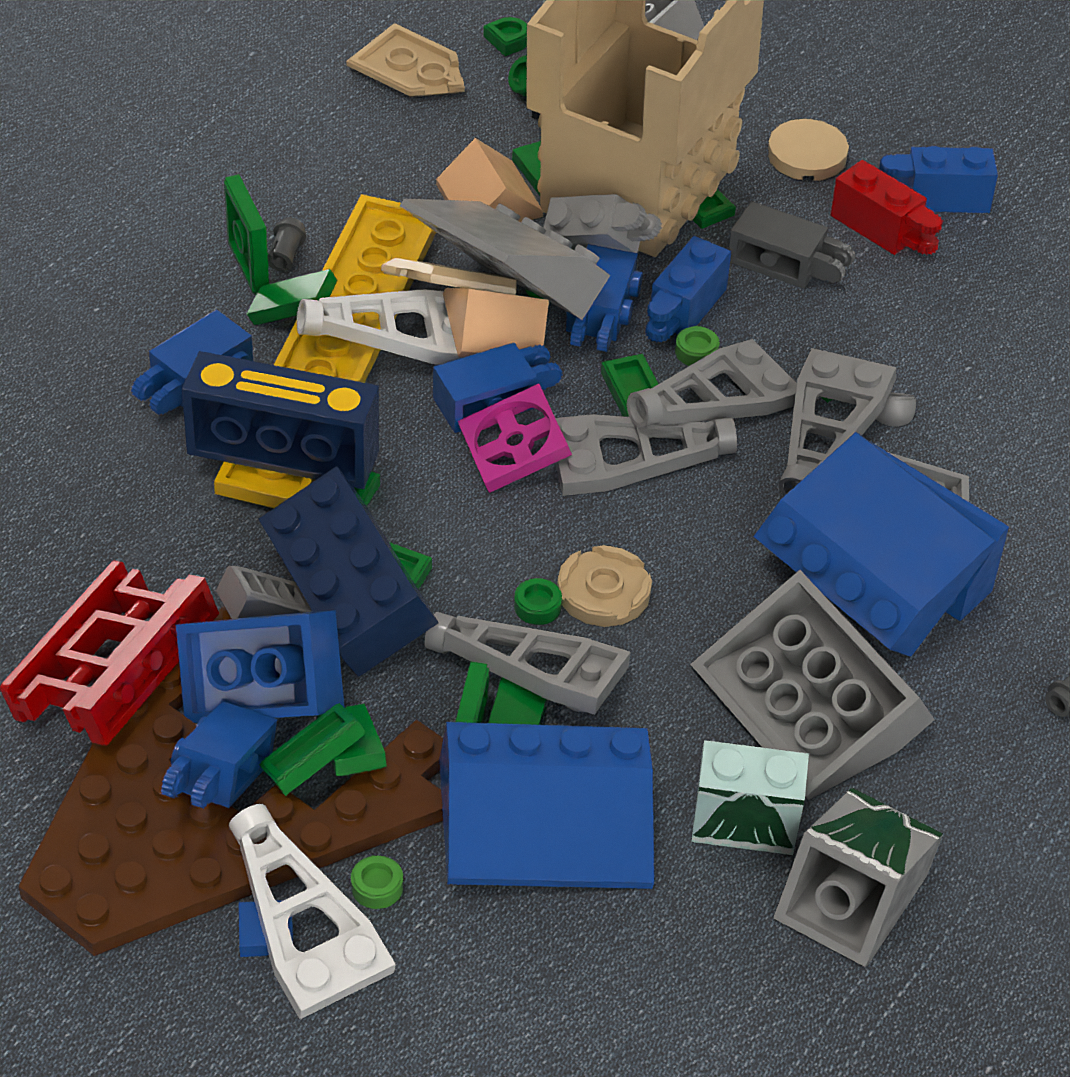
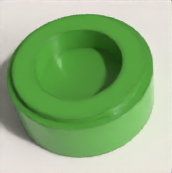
(695, 343)
(377, 882)

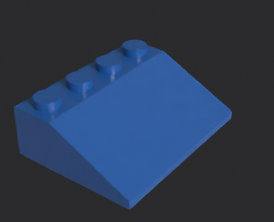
(876, 543)
(547, 805)

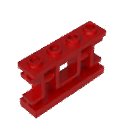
(129, 673)

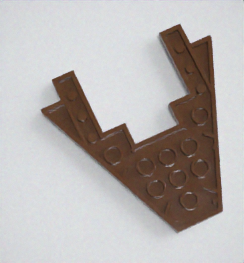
(139, 861)

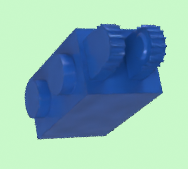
(947, 176)
(687, 288)
(613, 302)
(174, 358)
(489, 377)
(220, 756)

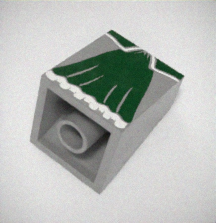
(856, 875)

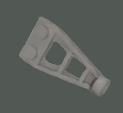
(746, 363)
(840, 379)
(588, 472)
(581, 683)

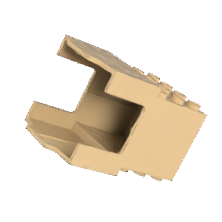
(639, 104)

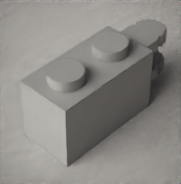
(601, 221)

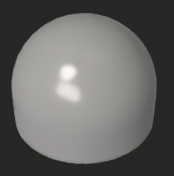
(898, 409)

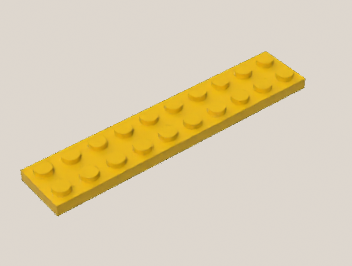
(372, 236)

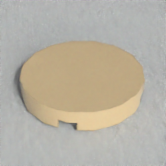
(808, 149)
(604, 586)

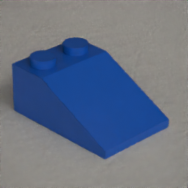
(261, 664)

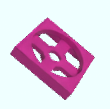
(503, 413)

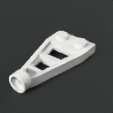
(334, 318)
(330, 969)

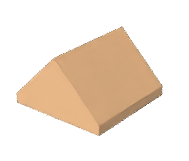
(490, 178)
(494, 319)

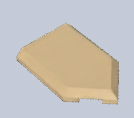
(409, 63)
(450, 276)

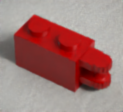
(884, 210)

